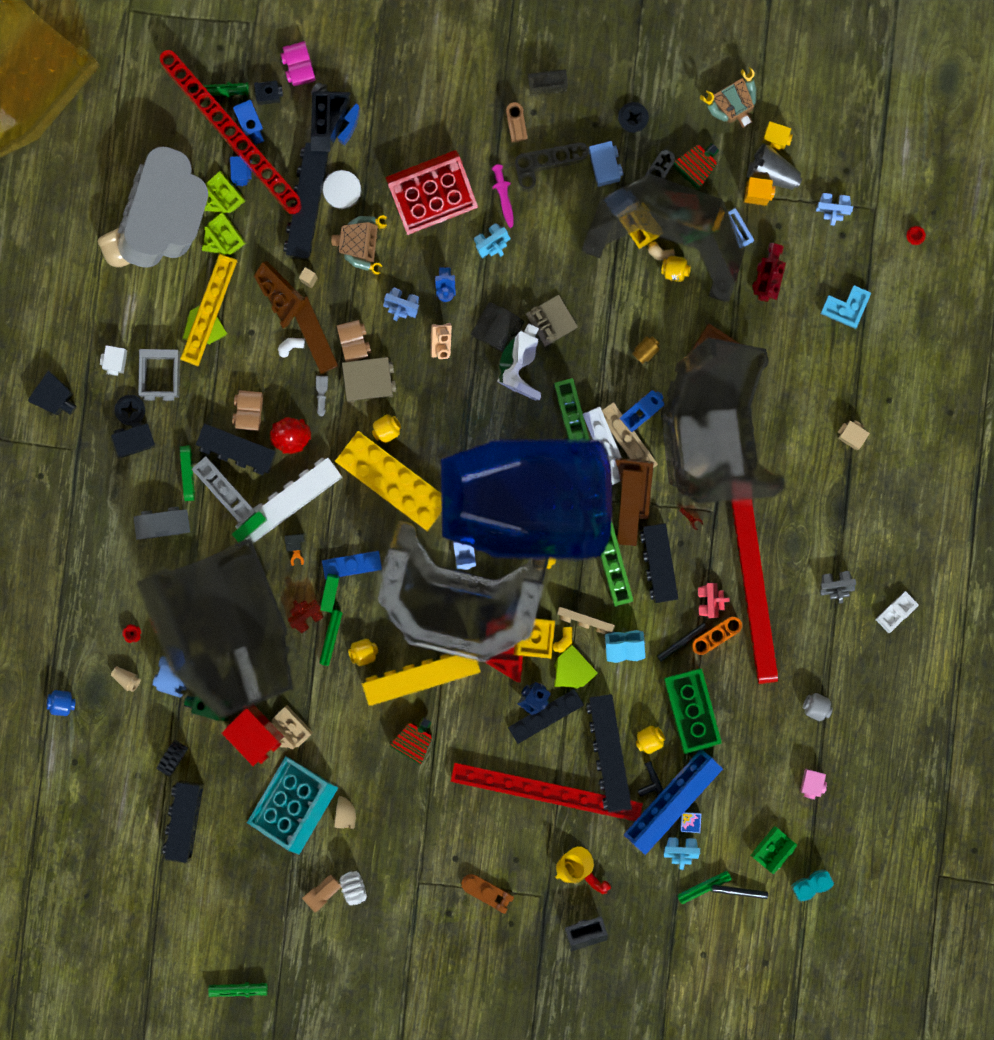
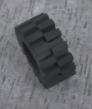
(172, 758)

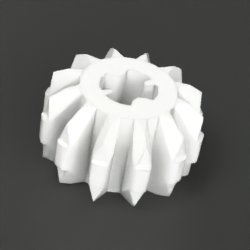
(353, 888)

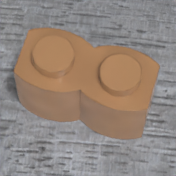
(353, 341)
(248, 410)

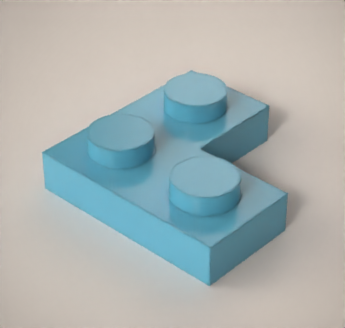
(849, 311)

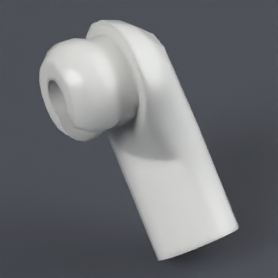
(288, 344)

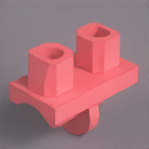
(714, 596)

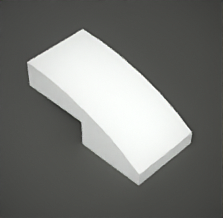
(897, 612)

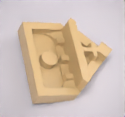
(291, 727)

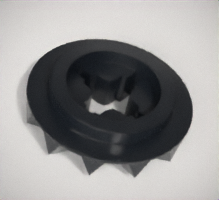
(634, 108)
(124, 403)

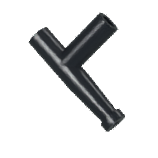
(656, 784)

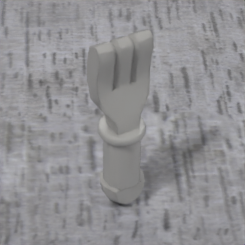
(321, 387)

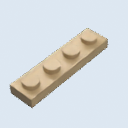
(627, 440)

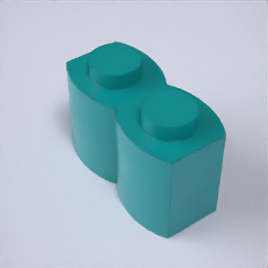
(816, 883)

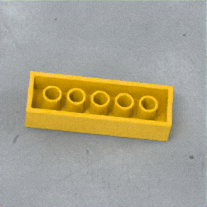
(391, 480)
(418, 678)

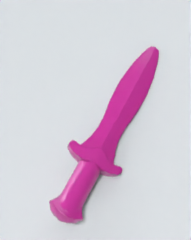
(501, 187)

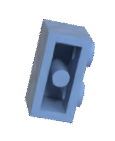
(604, 163)

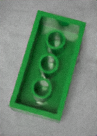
(692, 710)

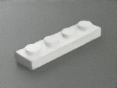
(600, 430)

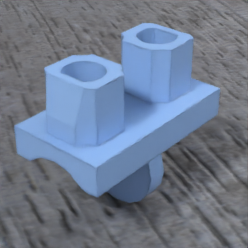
(842, 207)

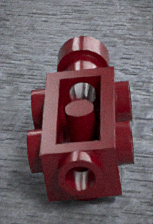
(770, 274)

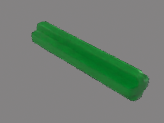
(330, 638)
(703, 887)

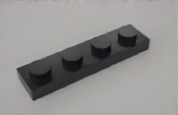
(550, 714)

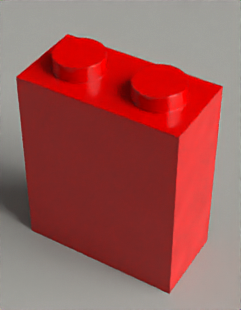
(253, 735)

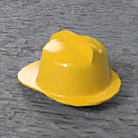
(574, 865)

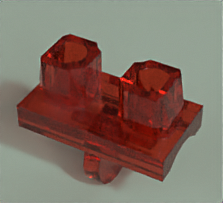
(302, 612)

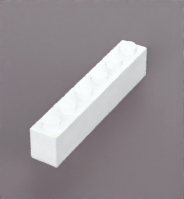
(295, 496)

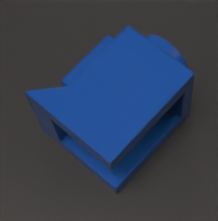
(239, 171)

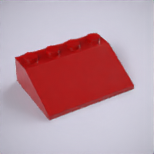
(431, 192)

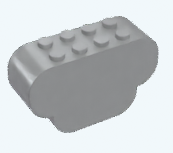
(161, 209)

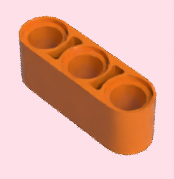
(707, 636)

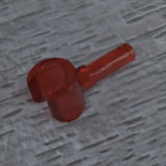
(692, 520)

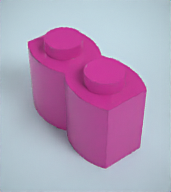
(298, 63)

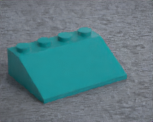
(292, 805)

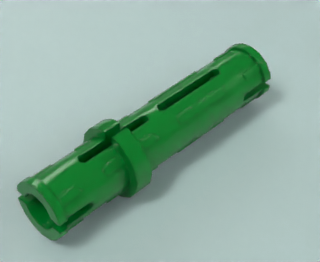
(225, 89)
(238, 990)

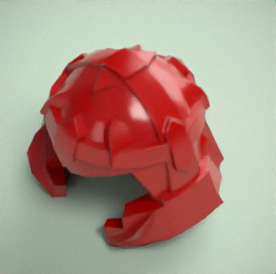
(290, 435)

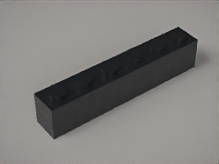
(309, 190)
(610, 754)

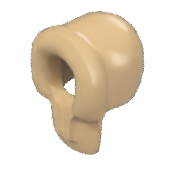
(109, 248)

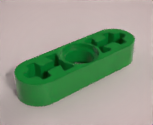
(187, 473)

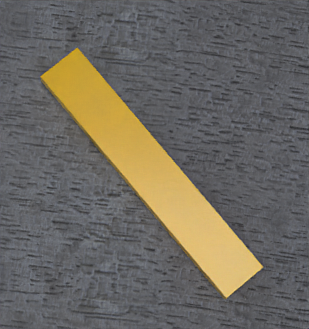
(208, 310)

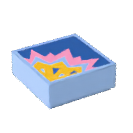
(691, 822)

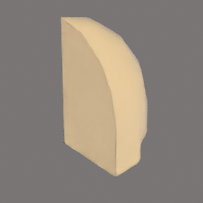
(345, 814)

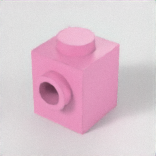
(813, 784)

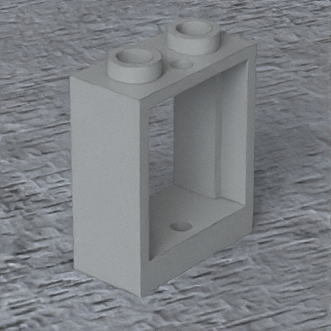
(145, 354)

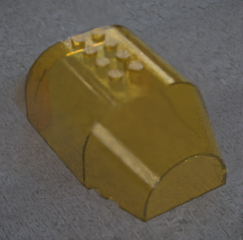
(36, 75)

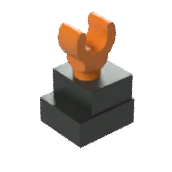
(293, 543)

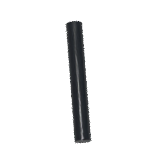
(683, 641)
(739, 891)

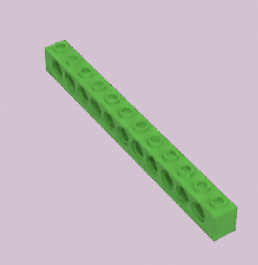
(576, 429)

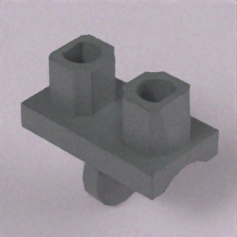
(837, 589)

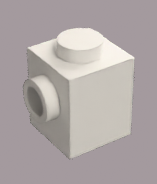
(113, 360)

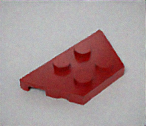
(508, 664)

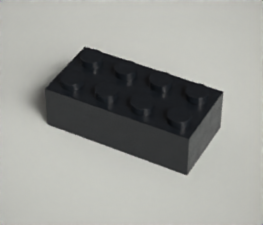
(183, 822)

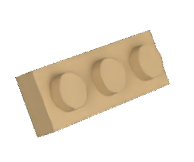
(585, 621)

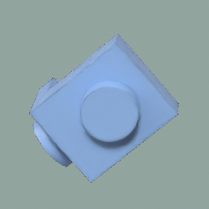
(464, 556)

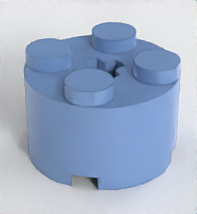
(166, 681)

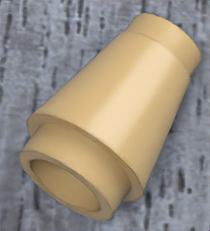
(126, 679)

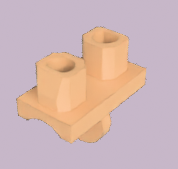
(441, 341)

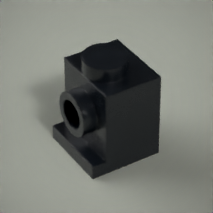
(264, 98)

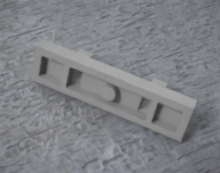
(223, 490)

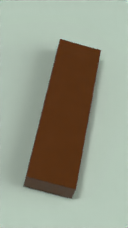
(315, 338)
(630, 507)

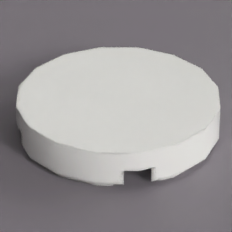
(342, 189)

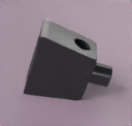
(52, 395)

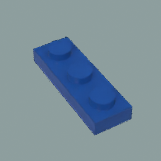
(352, 564)

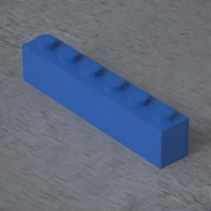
(673, 801)

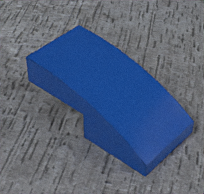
(351, 119)

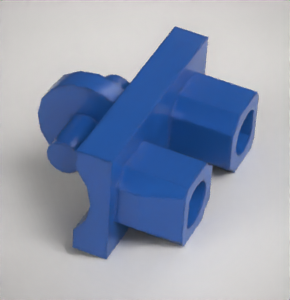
(445, 284)

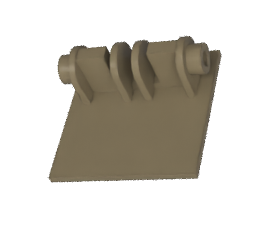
(552, 320)

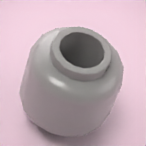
(817, 707)

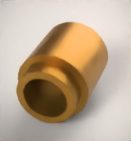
(646, 349)

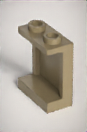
(368, 379)

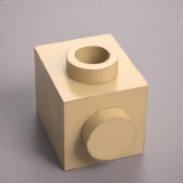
(853, 434)

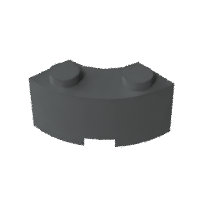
(161, 524)

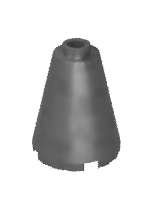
(774, 167)

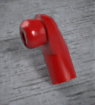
(597, 885)

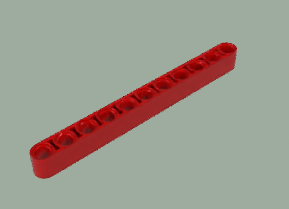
(227, 123)
(754, 591)

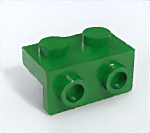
(774, 850)

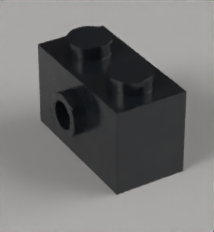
(132, 440)
(586, 933)

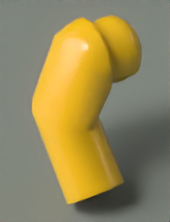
(565, 642)

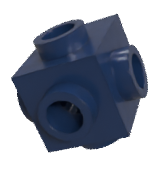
(534, 698)

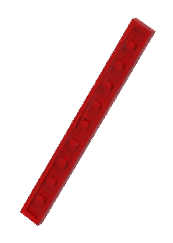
(538, 790)

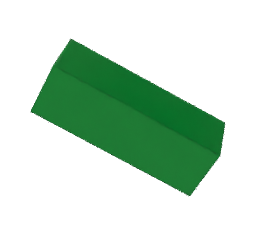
(249, 527)
(329, 592)

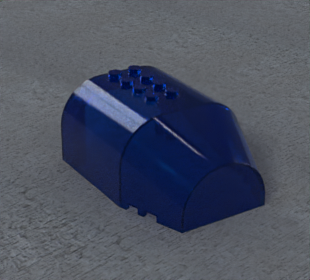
(529, 498)

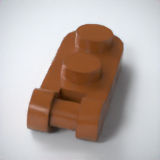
(486, 892)

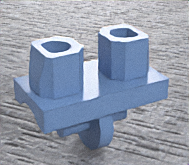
(399, 306)

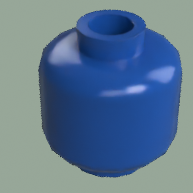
(60, 703)

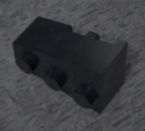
(327, 118)

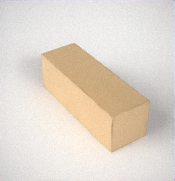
(308, 277)

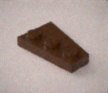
(647, 467)

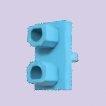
(494, 243)
(680, 854)

